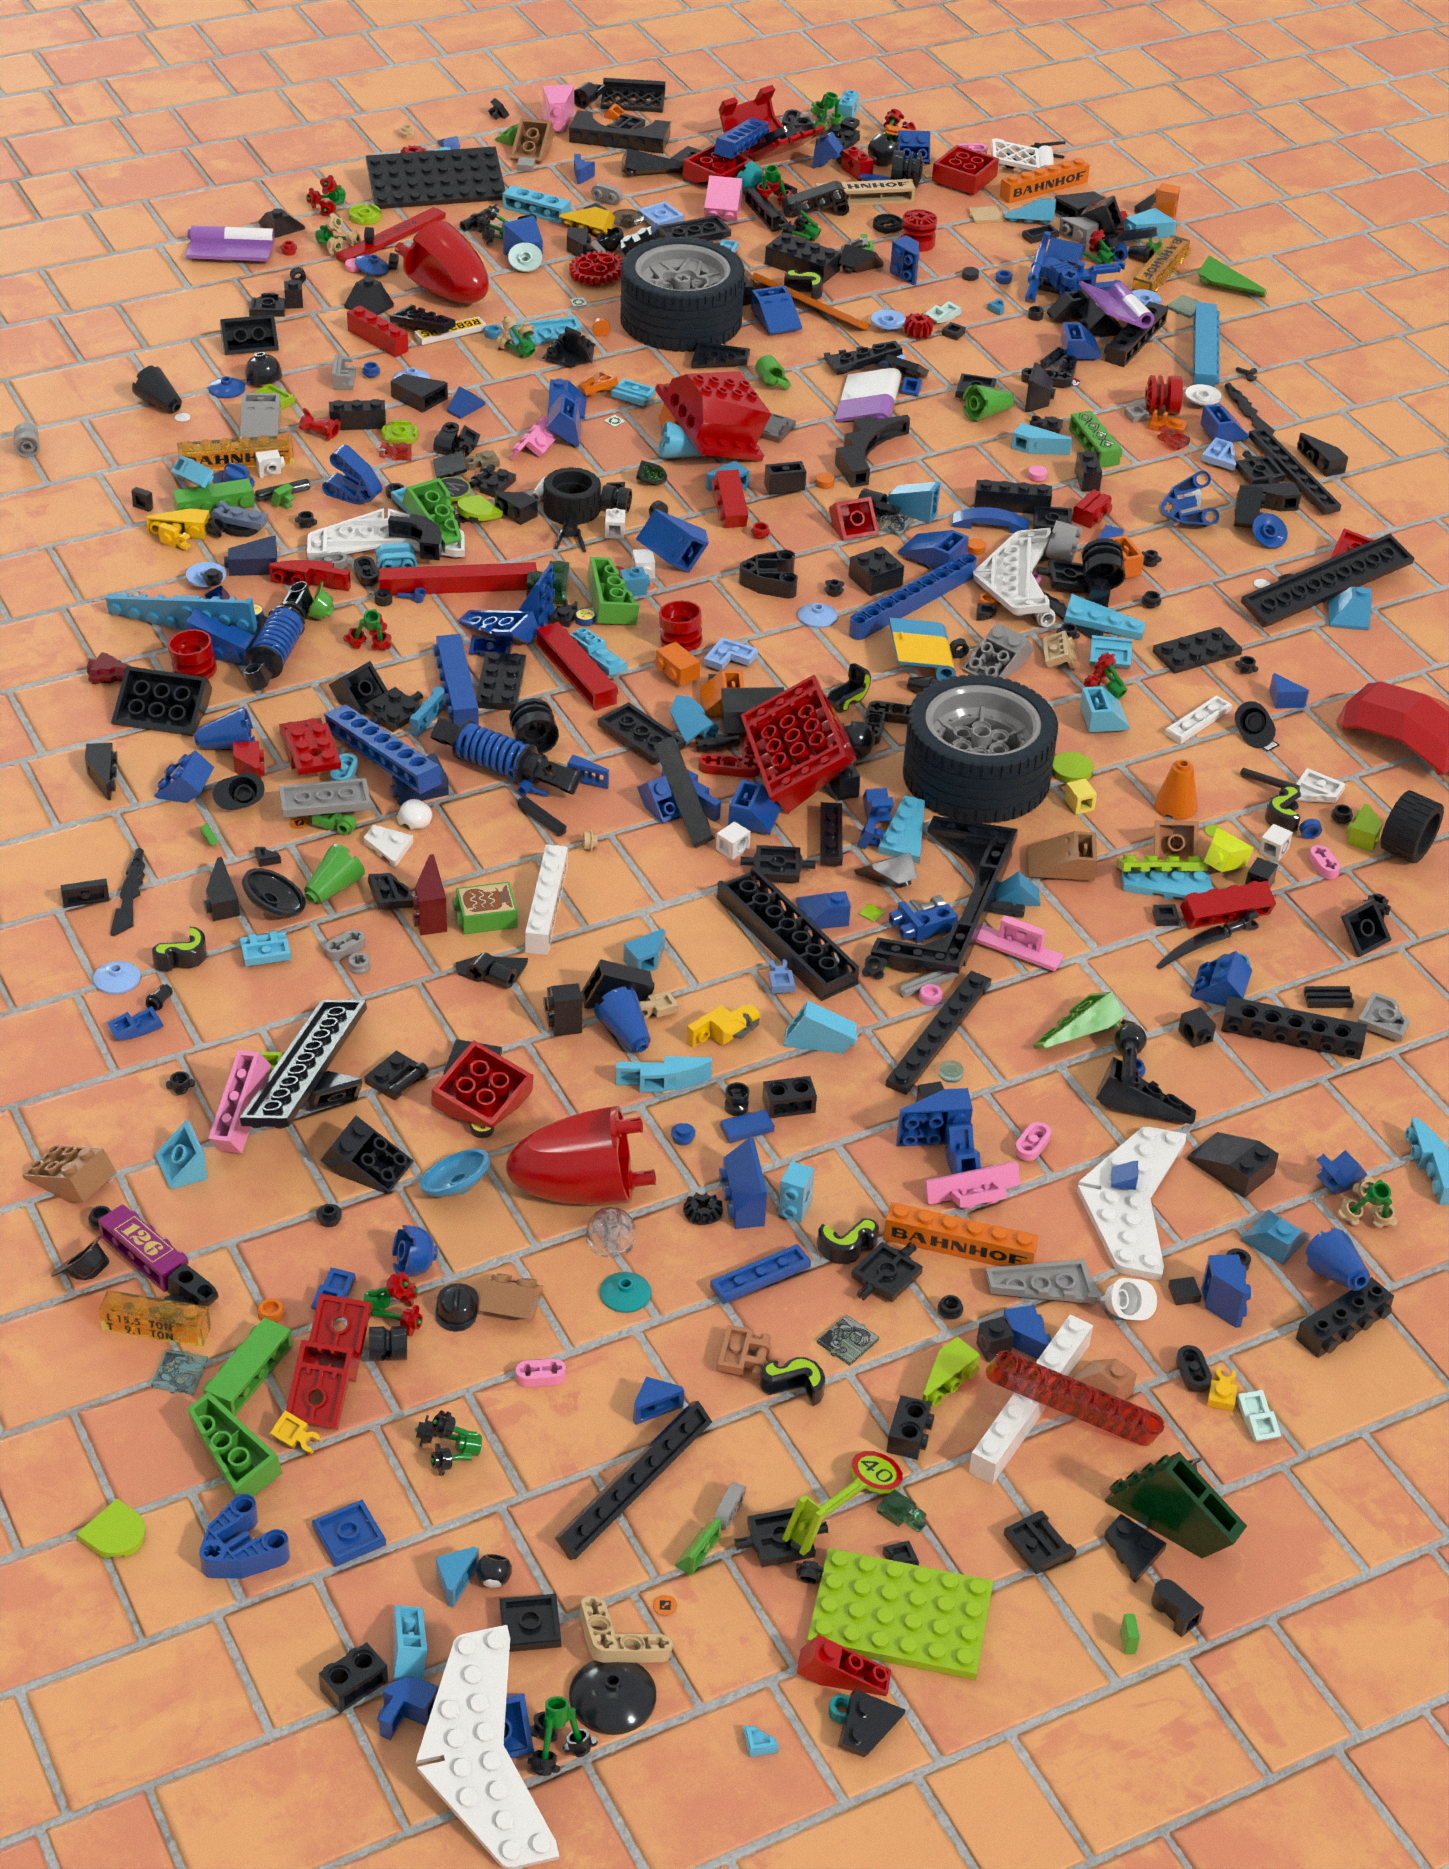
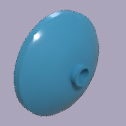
(455, 1173)

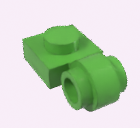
(345, 824)

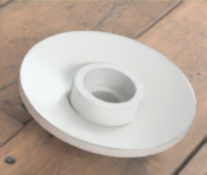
(1203, 394)

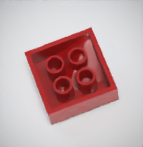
(706, 163)
(965, 169)
(481, 1087)

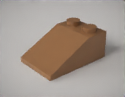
(532, 139)

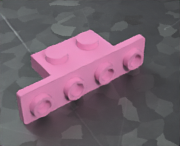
(538, 441)
(1020, 941)
(974, 1186)

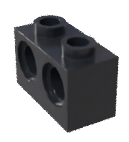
(789, 1097)
(909, 1427)
(355, 1680)

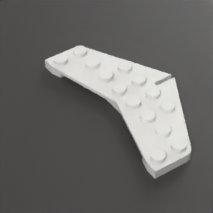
(365, 534)
(1009, 572)
(1126, 1216)
(477, 1772)

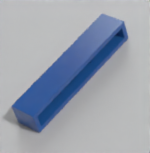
(455, 679)

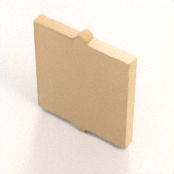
(986, 214)

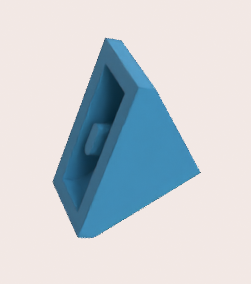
(1018, 890)
(455, 1572)

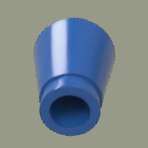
(1120, 255)

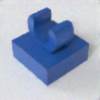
(869, 834)

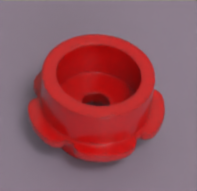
(288, 248)
(760, 530)

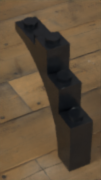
(864, 438)

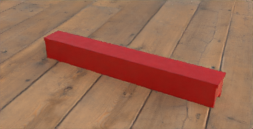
(457, 578)

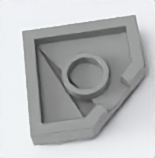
(1384, 1017)

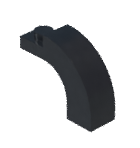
(421, 530)

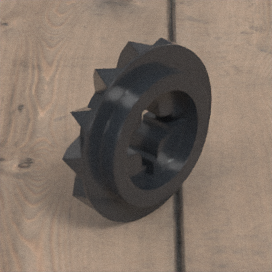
(703, 1216)

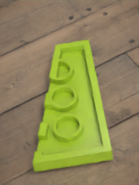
(1193, 863)

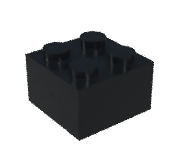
(876, 571)

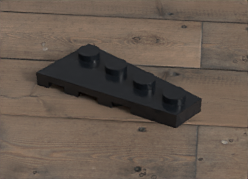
(422, 319)
(863, 356)

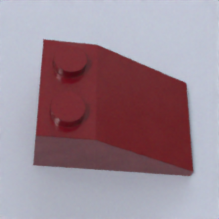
(430, 900)

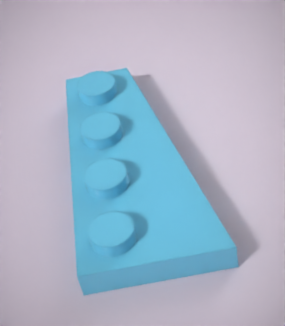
(905, 830)

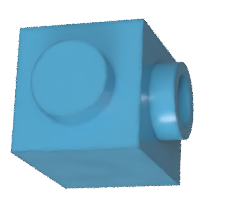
(635, 580)

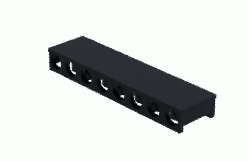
(788, 936)

